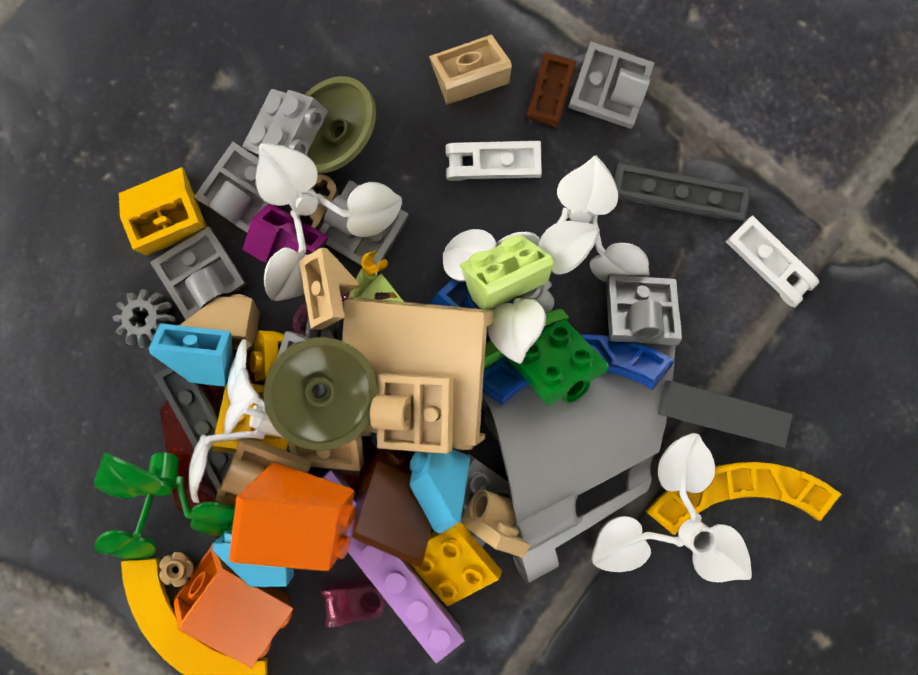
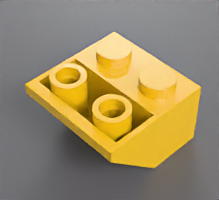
(160, 212)

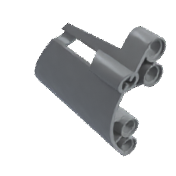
(570, 448)

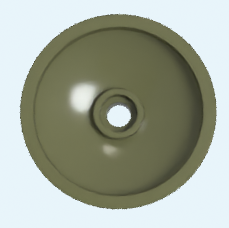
(346, 124)
(326, 419)

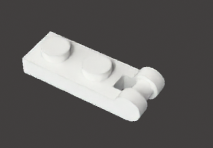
(494, 160)
(772, 260)

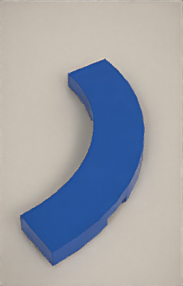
(623, 359)

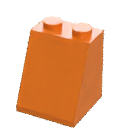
(291, 520)
(228, 612)

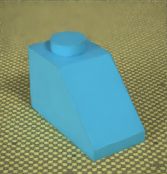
(194, 352)
(440, 486)

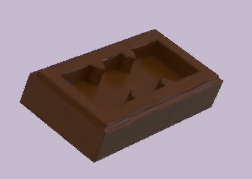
(551, 89)

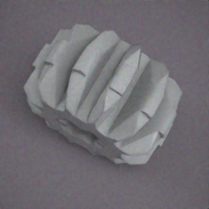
(133, 316)

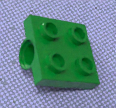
(560, 364)

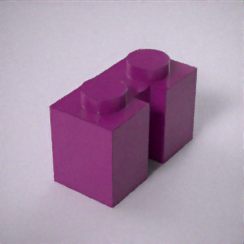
(275, 229)

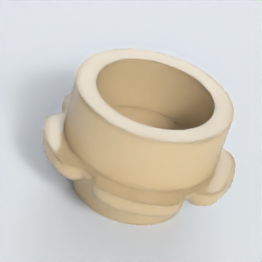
(185, 567)

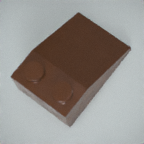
(387, 508)

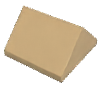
(471, 69)

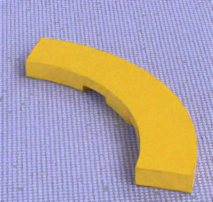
(748, 480)
(159, 625)

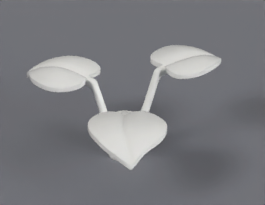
(288, 178)
(586, 195)
(521, 323)
(241, 397)
(717, 550)

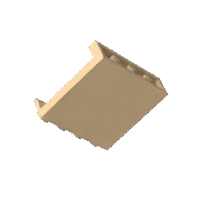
(425, 342)

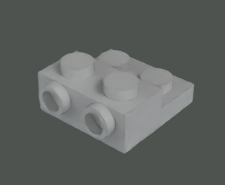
(287, 121)

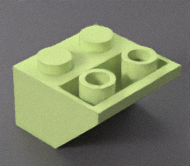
(506, 271)

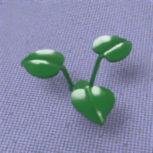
(127, 481)

